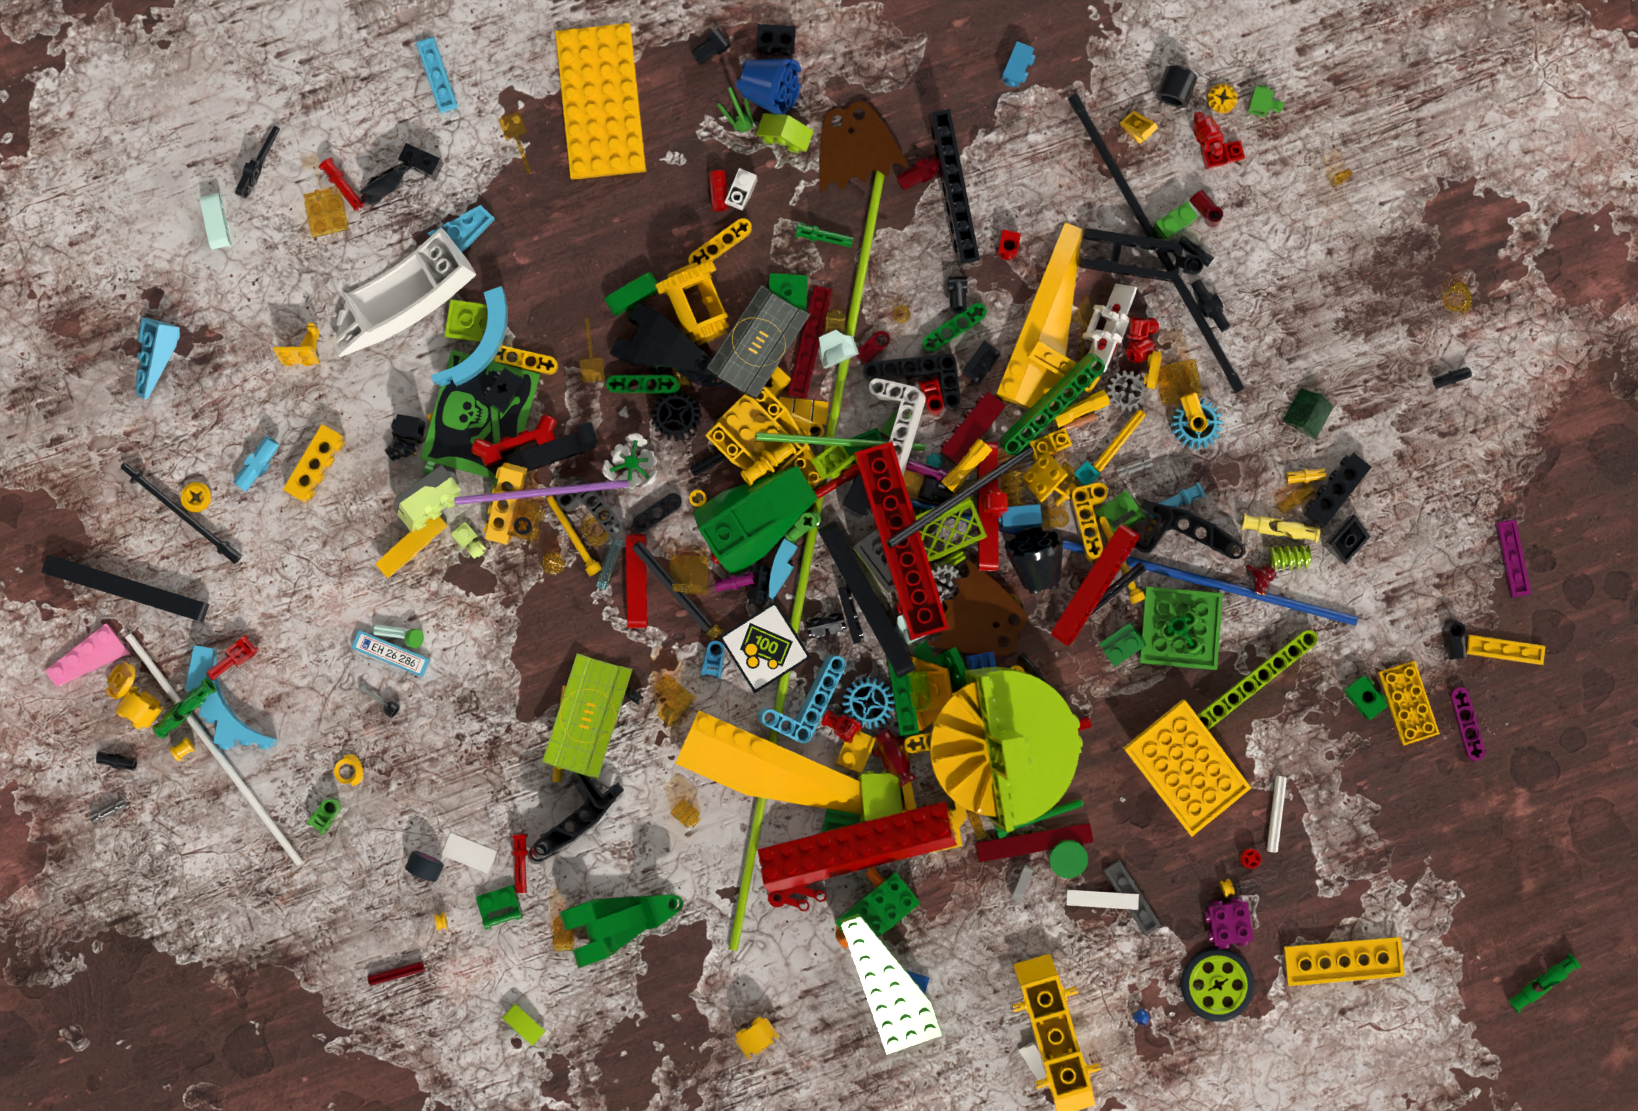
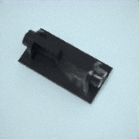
(759, 593)
(834, 622)

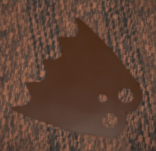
(858, 153)
(974, 612)

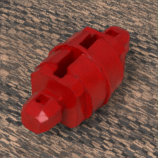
(1208, 133)

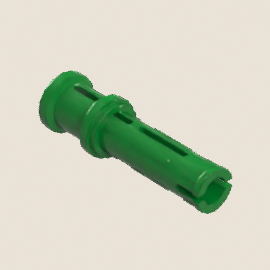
(814, 233)

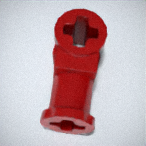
(1141, 327)
(843, 727)

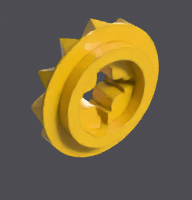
(1215, 102)
(187, 497)

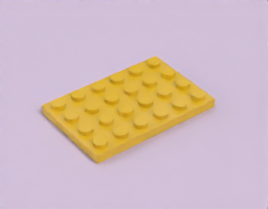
(1187, 767)

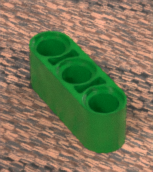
(632, 293)

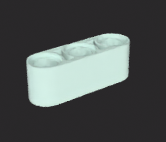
(215, 221)

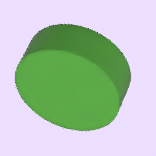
(414, 638)

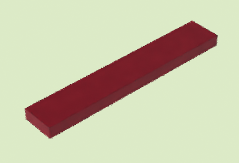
(810, 342)
(1032, 842)

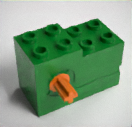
(881, 906)

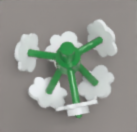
(626, 459)

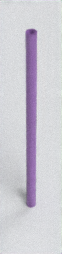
(541, 492)

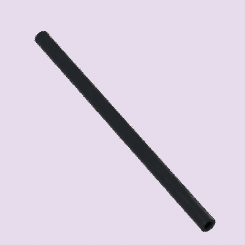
(959, 497)

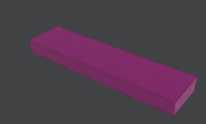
(1513, 558)

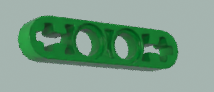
(956, 330)
(642, 383)

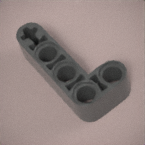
(596, 510)

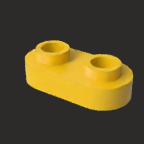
(1154, 362)

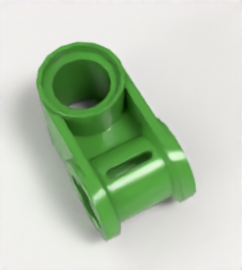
(322, 818)

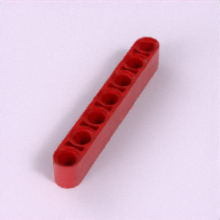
(988, 547)
(1095, 584)

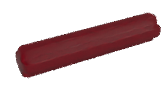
(396, 973)

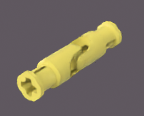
(1288, 529)

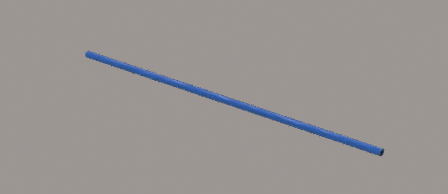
(1187, 576)

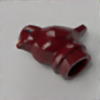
(1261, 577)

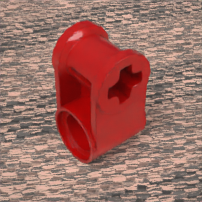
(932, 393)

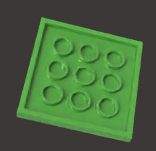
(1166, 605)

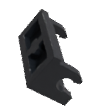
(981, 363)

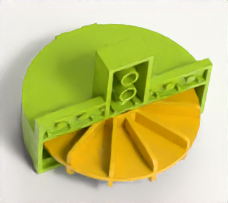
(1005, 746)

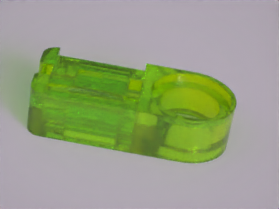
(920, 687)

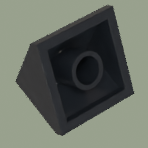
(1347, 539)

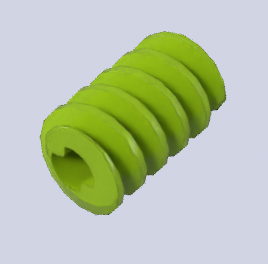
(1290, 558)

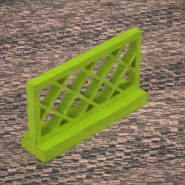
(967, 503)

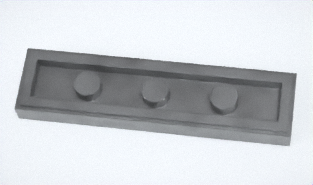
(1124, 884)

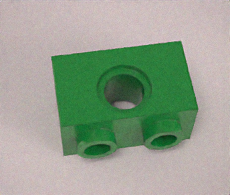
(1355, 691)

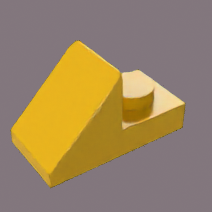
(1138, 126)

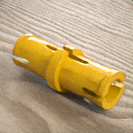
(1305, 476)

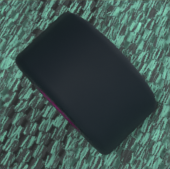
(424, 866)

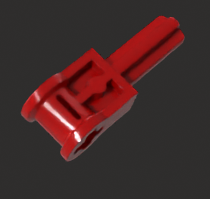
(235, 655)

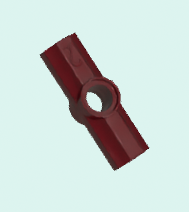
(920, 172)

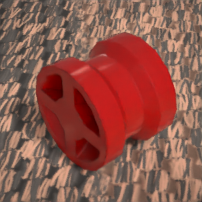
(1253, 860)

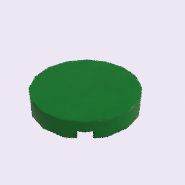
(1068, 859)

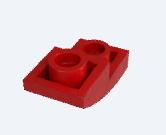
(1231, 153)

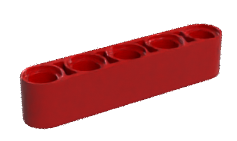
(636, 584)

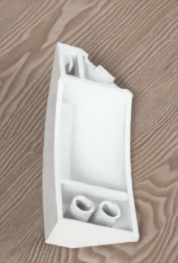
(402, 294)

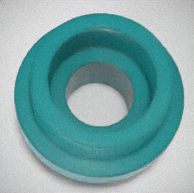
(934, 460)

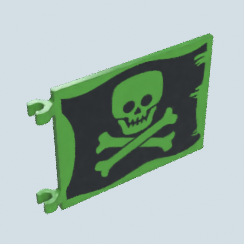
(464, 417)

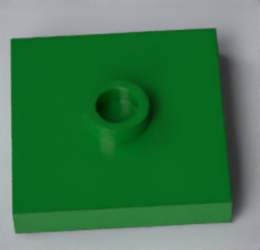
(790, 288)

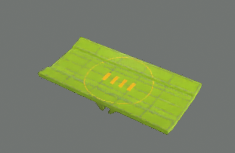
(587, 716)

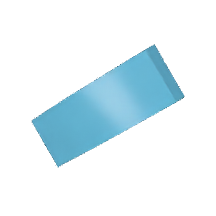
(781, 568)

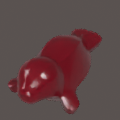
(893, 755)

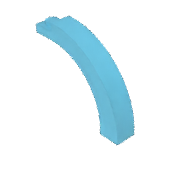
(488, 346)

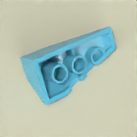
(157, 345)

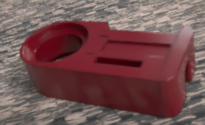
(871, 348)

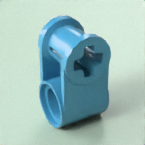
(713, 661)

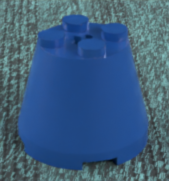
(771, 83)

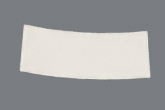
(1032, 1058)

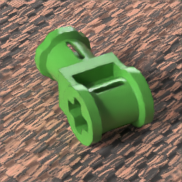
(803, 526)

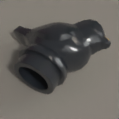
(400, 448)

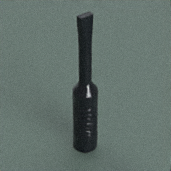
(1032, 668)

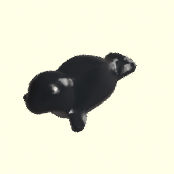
(384, 183)

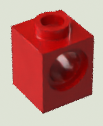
(1012, 237)

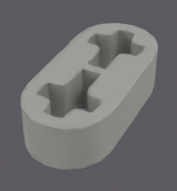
(1022, 882)

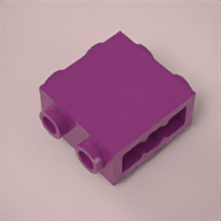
(1229, 923)

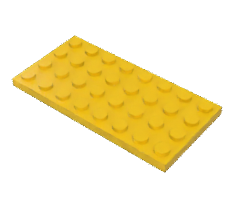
(600, 101)

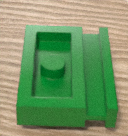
(1122, 644)
(839, 819)

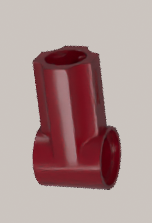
(1205, 206)

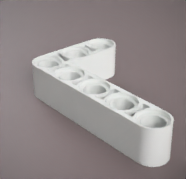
(906, 406)

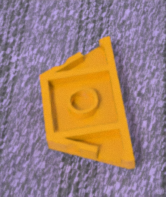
(939, 688)

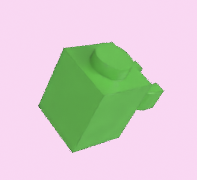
(1262, 102)

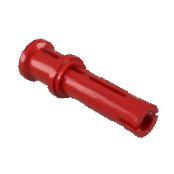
(336, 177)
(520, 852)

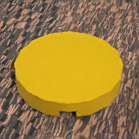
(120, 680)

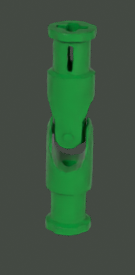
(193, 700)
(1553, 976)

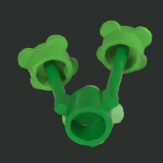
(1180, 626)

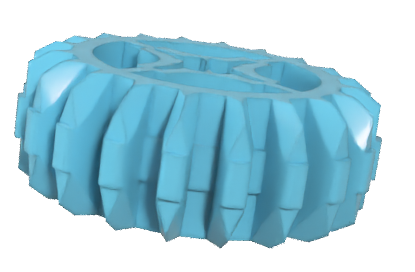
(1213, 422)
(884, 707)

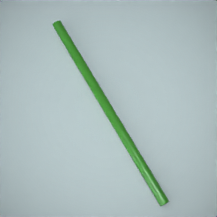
(828, 441)

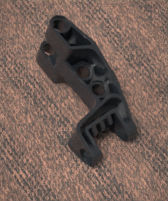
(663, 344)
(1216, 536)
(560, 839)

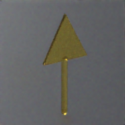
(1083, 315)

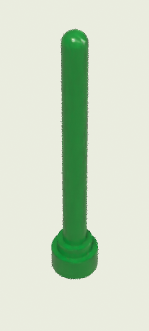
(1050, 813)

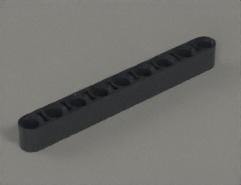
(125, 588)
(866, 599)

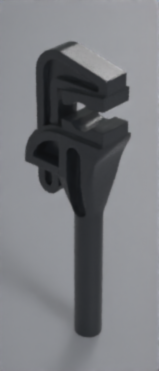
(253, 169)

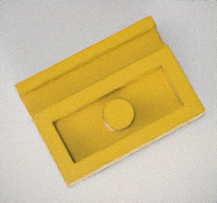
(856, 754)

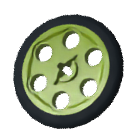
(1194, 998)

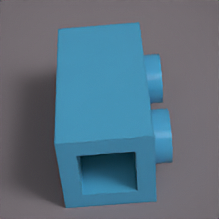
(1017, 65)
(1021, 517)

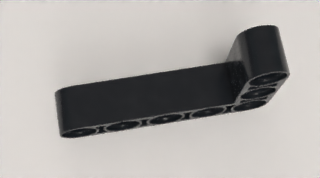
(919, 371)
(571, 445)

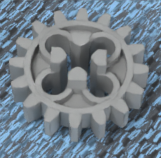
(1133, 401)
(949, 579)

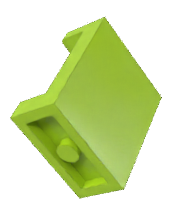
(879, 795)

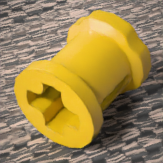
(182, 749)

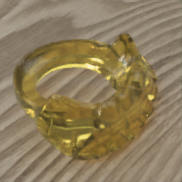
(1461, 288)
(595, 541)

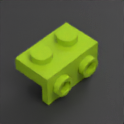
(832, 461)

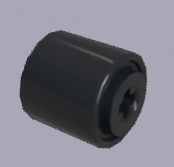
(1176, 86)

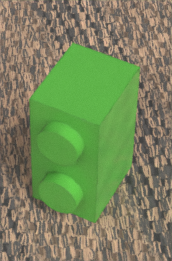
(1175, 221)

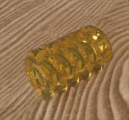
(1013, 487)

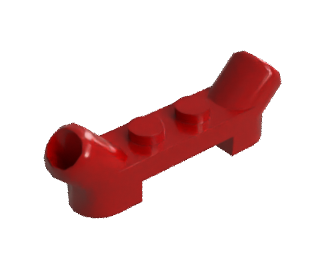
(492, 453)

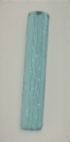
(609, 564)

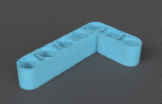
(809, 703)

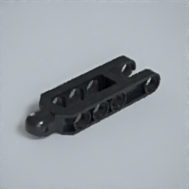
(1184, 262)

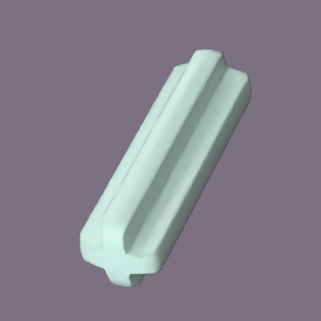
(389, 631)

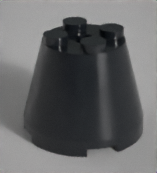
(1036, 558)

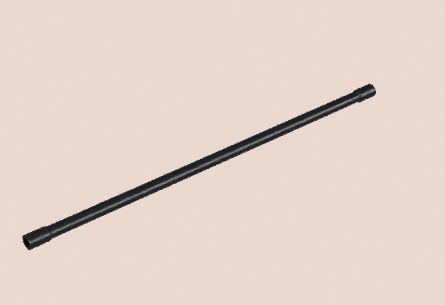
(1080, 110)

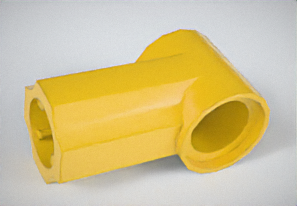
(1193, 410)
(806, 425)

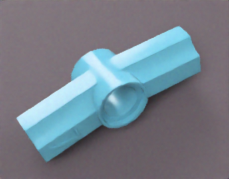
(256, 463)

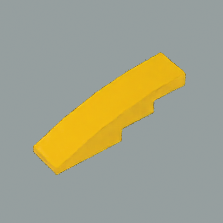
(409, 546)

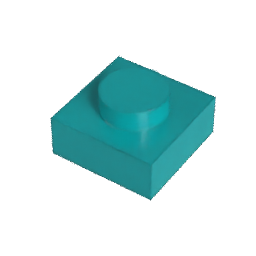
(1086, 474)

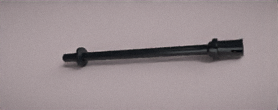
(223, 547)

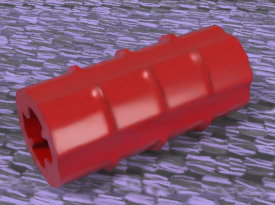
(718, 190)

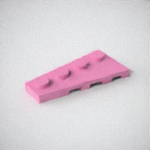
(95, 651)

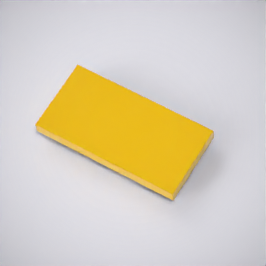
(1408, 703)

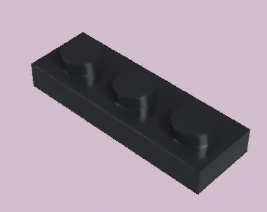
(851, 615)

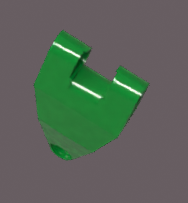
(615, 922)

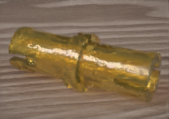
(1295, 498)

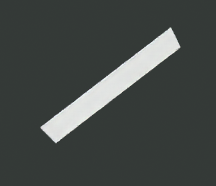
(1102, 899)

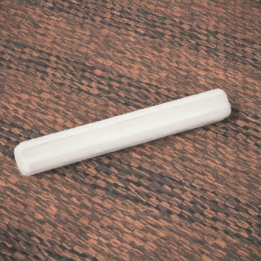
(1276, 814)

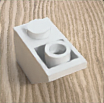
(741, 189)

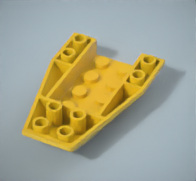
(737, 429)

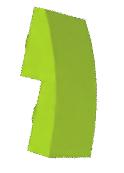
(523, 1024)

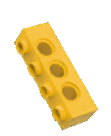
(312, 453)
(516, 476)

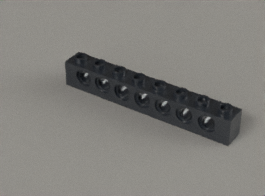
(953, 187)

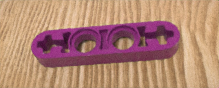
(1464, 725)

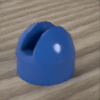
(1141, 1016)

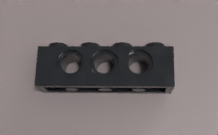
(1358, 469)

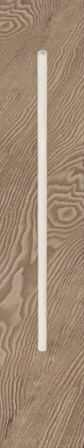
(216, 752)

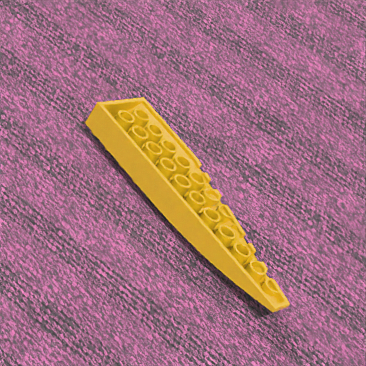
(764, 768)

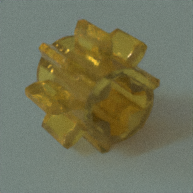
(1071, 475)
(553, 563)

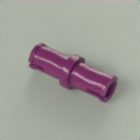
(734, 582)

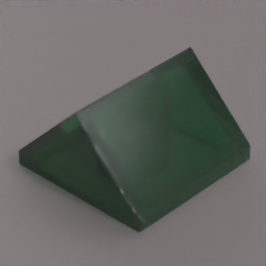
(1308, 413)

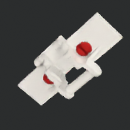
(1117, 314)

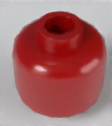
(1140, 349)
(995, 503)

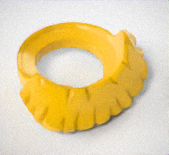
(357, 777)

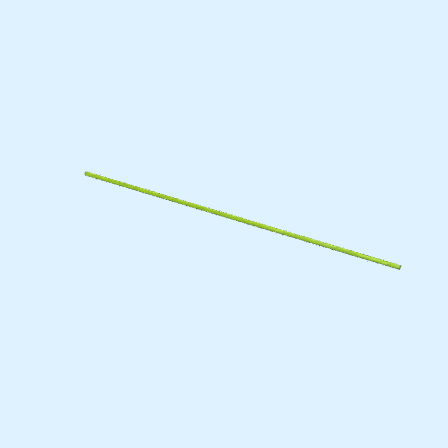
(808, 550)

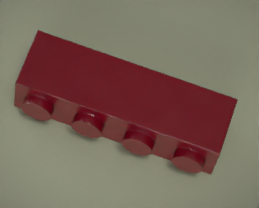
(973, 428)

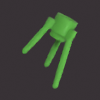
(743, 122)

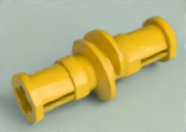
(767, 462)

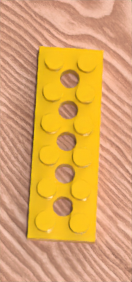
(1334, 951)

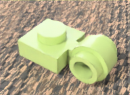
(465, 536)

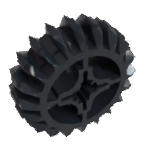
(669, 421)

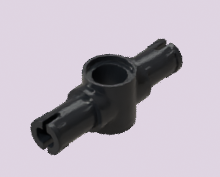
(1210, 305)

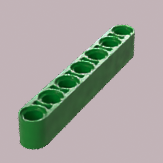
(1061, 402)

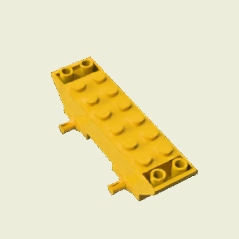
(1054, 1034)

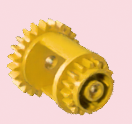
(686, 278)

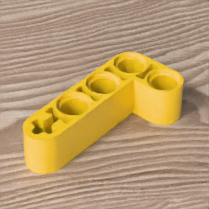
(1090, 523)

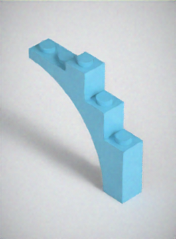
(229, 727)

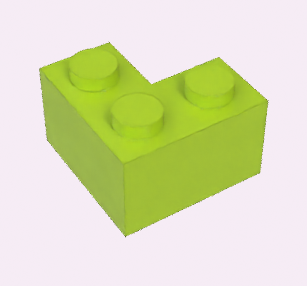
(785, 132)

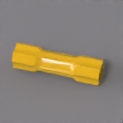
(1092, 403)
(976, 454)

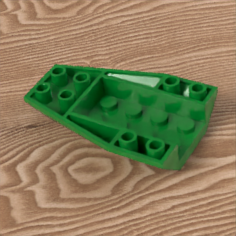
(751, 519)

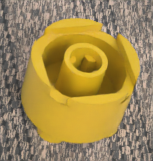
(139, 708)
(756, 1038)

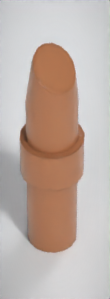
(1080, 421)

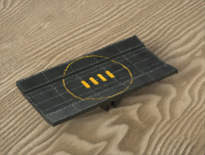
(757, 343)

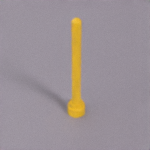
(592, 566)
(1135, 594)

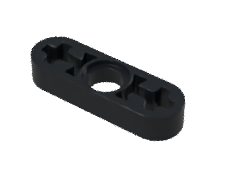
(657, 505)

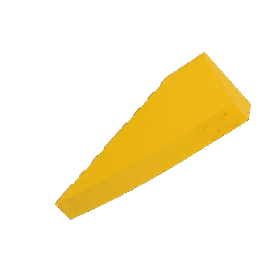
(1048, 322)

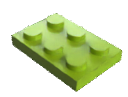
(466, 321)

